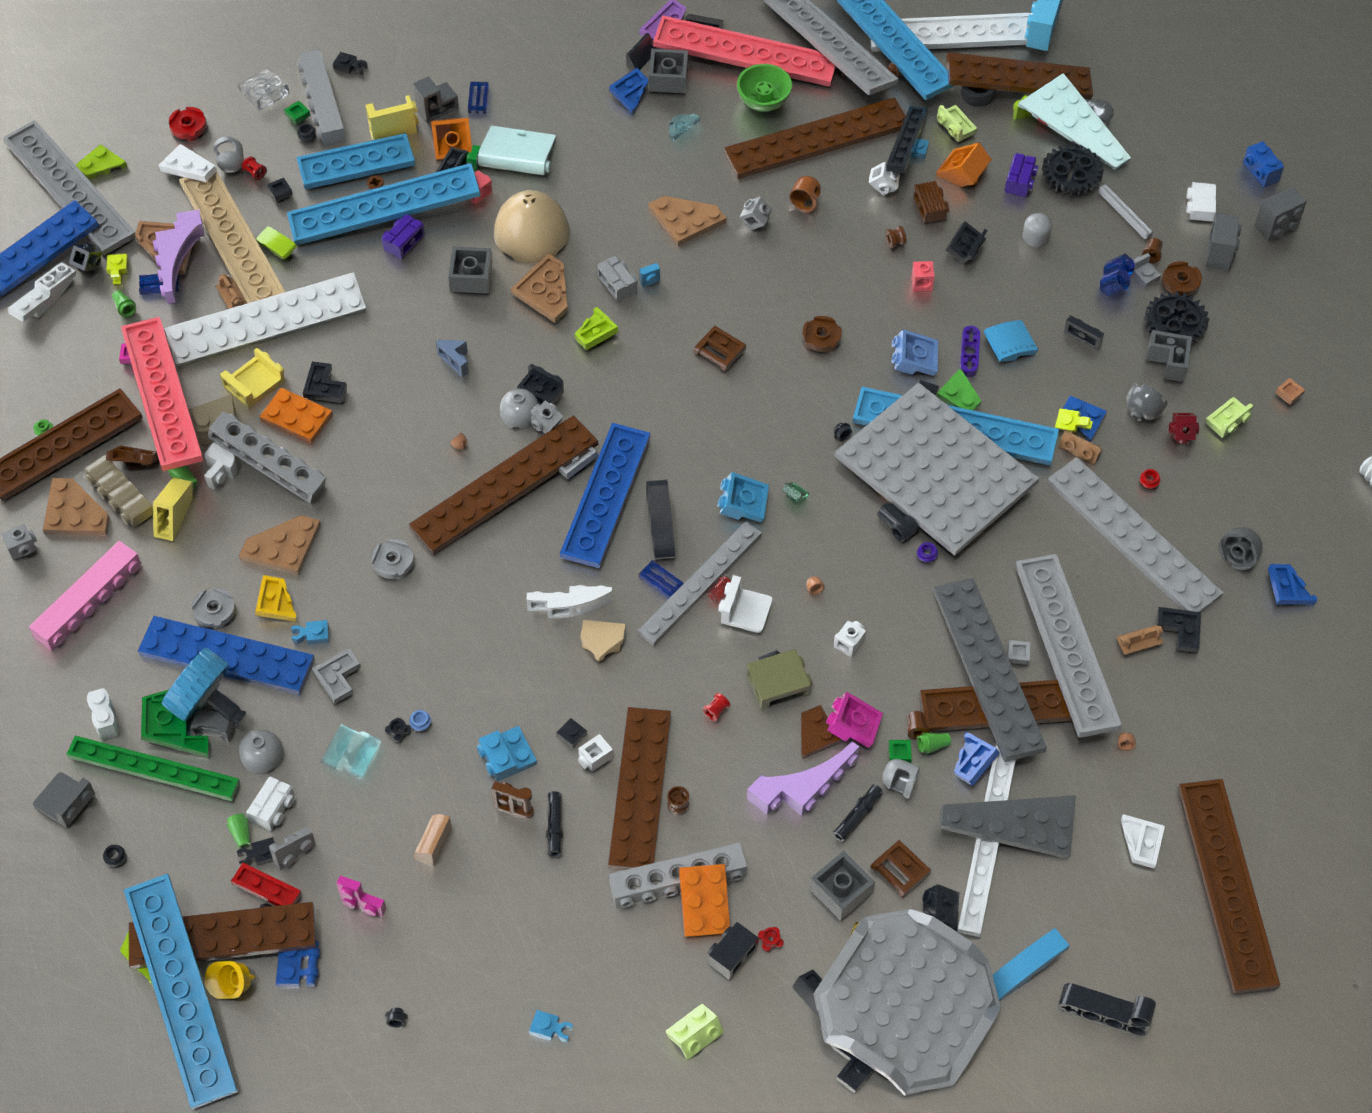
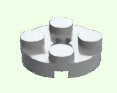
(396, 569)
(219, 617)

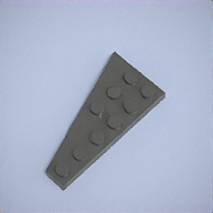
(1030, 824)

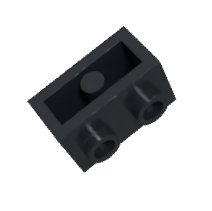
(732, 950)

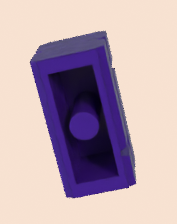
(1020, 175)
(403, 236)

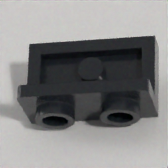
(965, 242)
(542, 384)
(942, 904)

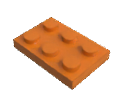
(296, 415)
(704, 900)

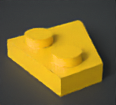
(274, 600)

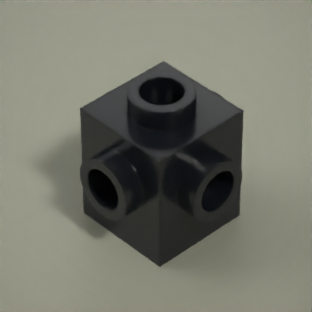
(85, 257)

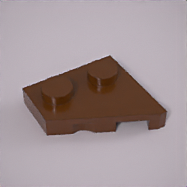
(132, 454)
(814, 732)

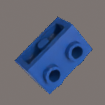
(1263, 164)

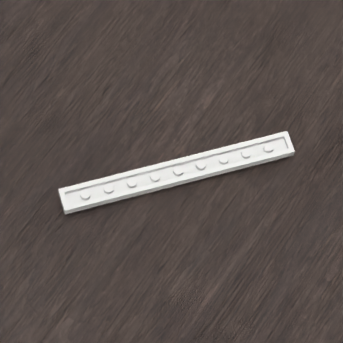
(984, 854)

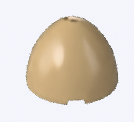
(531, 227)

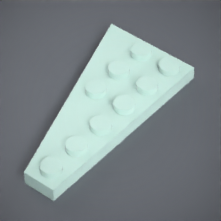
(1073, 118)

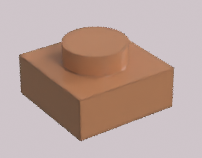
(1290, 391)

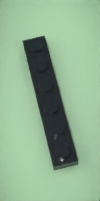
(906, 139)

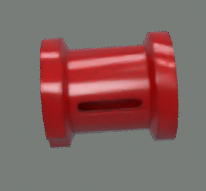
(254, 168)
(716, 707)

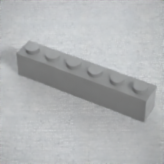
(322, 97)

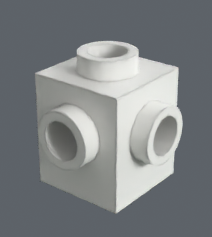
(883, 180)

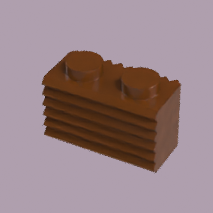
(930, 201)

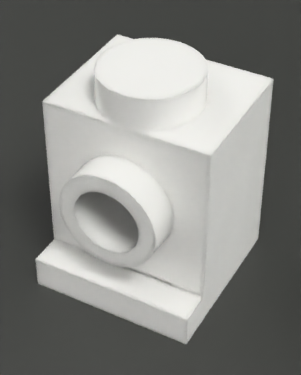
(850, 638)
(595, 747)

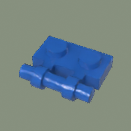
(290, 968)

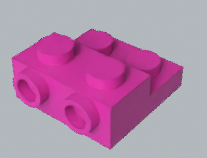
(854, 720)

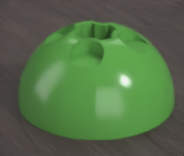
(764, 87)

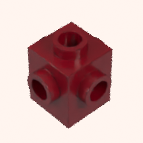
(1184, 427)

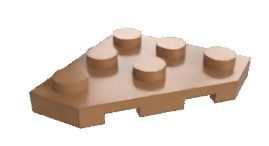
(686, 218)
(146, 235)
(544, 288)
(73, 511)
(283, 545)

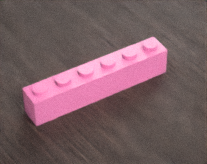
(85, 595)

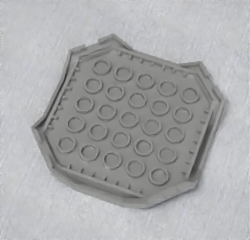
(908, 999)

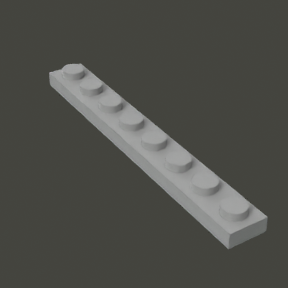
(699, 584)

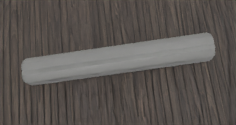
(1125, 211)

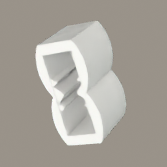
(1202, 201)
(103, 714)

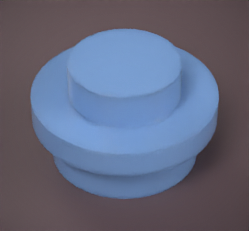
(420, 720)

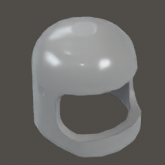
(231, 160)
(1037, 230)
(900, 776)

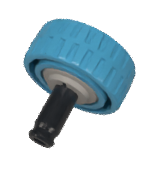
(199, 686)

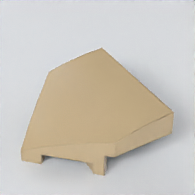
(602, 637)

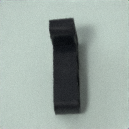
(660, 519)
(1107, 1009)

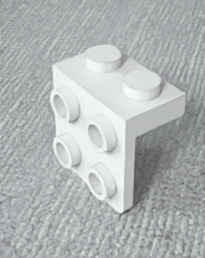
(744, 607)

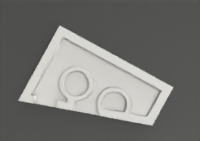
(188, 164)

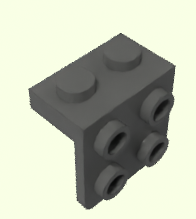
(64, 798)

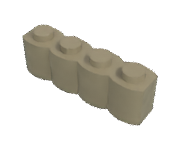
(119, 491)

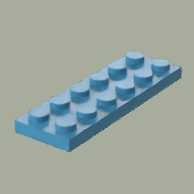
(355, 161)

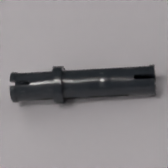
(863, 805)
(554, 832)

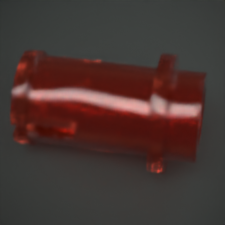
(718, 589)

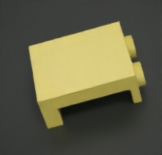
(392, 120)
(254, 379)

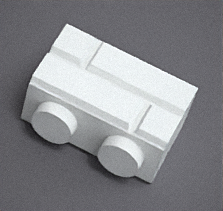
(270, 804)

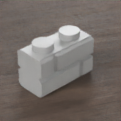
(617, 278)

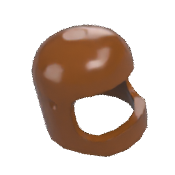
(805, 188)

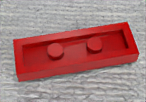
(265, 886)

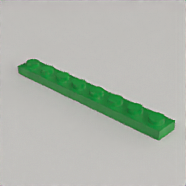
(153, 768)

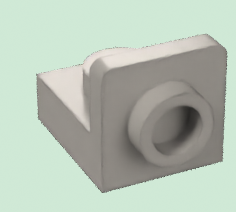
(1144, 271)

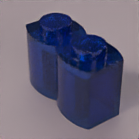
(1116, 275)

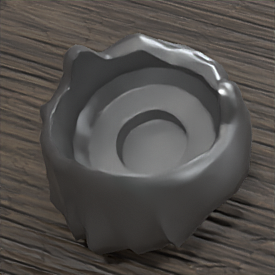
(1102, 110)

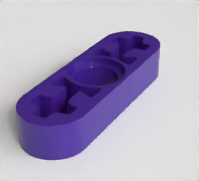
(975, 345)

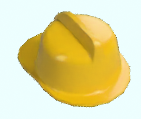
(227, 979)

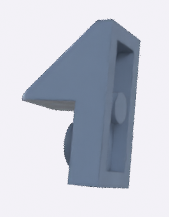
(453, 354)

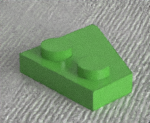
(959, 392)

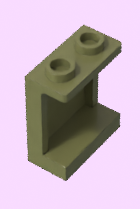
(778, 677)

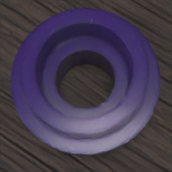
(929, 548)

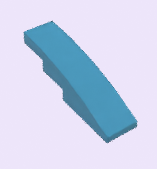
(1028, 963)

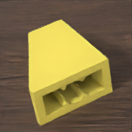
(171, 508)

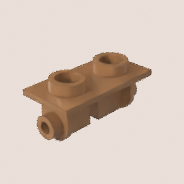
(229, 292)
(1080, 447)
(1140, 639)

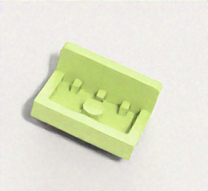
(956, 122)
(1229, 416)
(695, 1031)

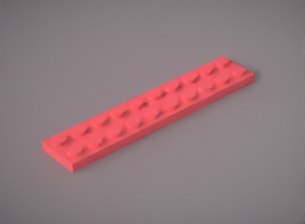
(743, 49)
(161, 394)

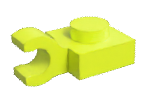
(116, 266)
(1070, 420)

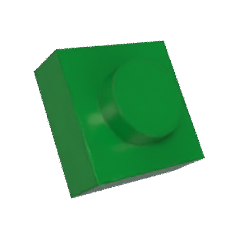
(297, 112)
(472, 157)
(900, 750)

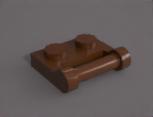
(722, 343)
(506, 798)
(905, 863)

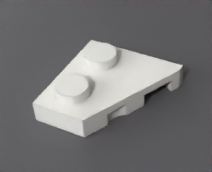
(1142, 840)

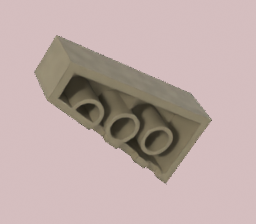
(206, 414)

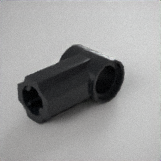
(901, 525)

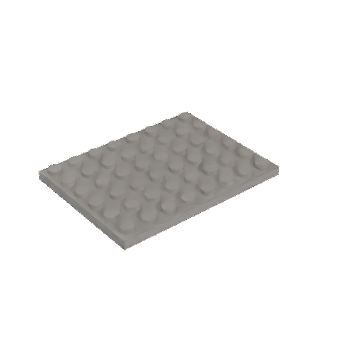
(936, 468)

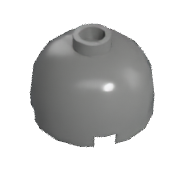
(517, 407)
(261, 752)

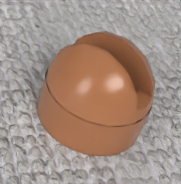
(459, 441)
(815, 585)
(1126, 737)

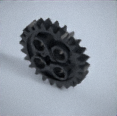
(1085, 175)
(1177, 316)

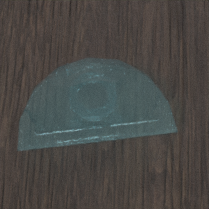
(681, 124)

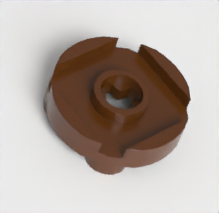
(1181, 269)
(822, 343)

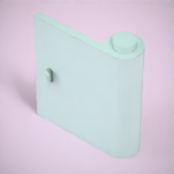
(516, 150)

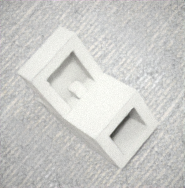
(221, 463)

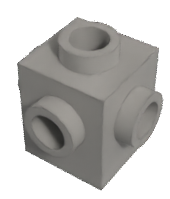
(755, 213)
(545, 417)
(19, 541)

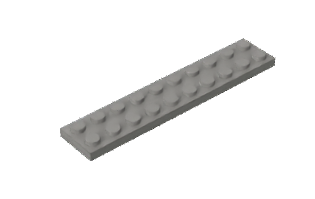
(835, 44)
(68, 183)
(1134, 537)
(1068, 646)

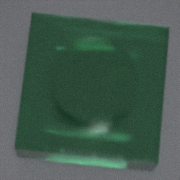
(795, 492)

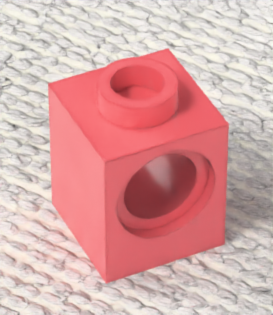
(484, 185)
(922, 276)

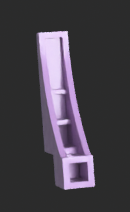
(173, 248)
(801, 788)

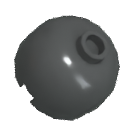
(1144, 402)
(1241, 547)

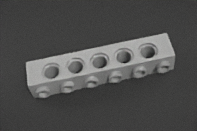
(271, 467)
(665, 871)

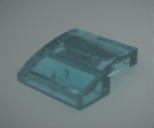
(350, 751)

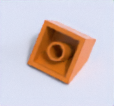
(964, 165)

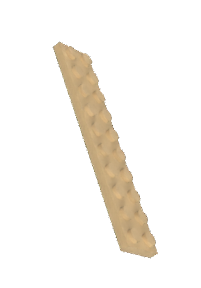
(232, 238)

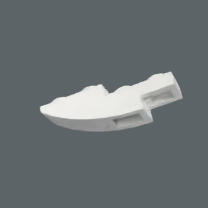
(45, 294)
(576, 602)

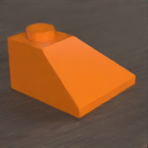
(449, 134)

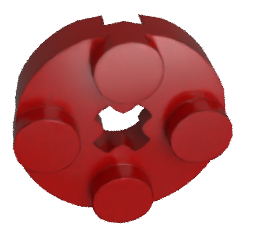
(190, 131)

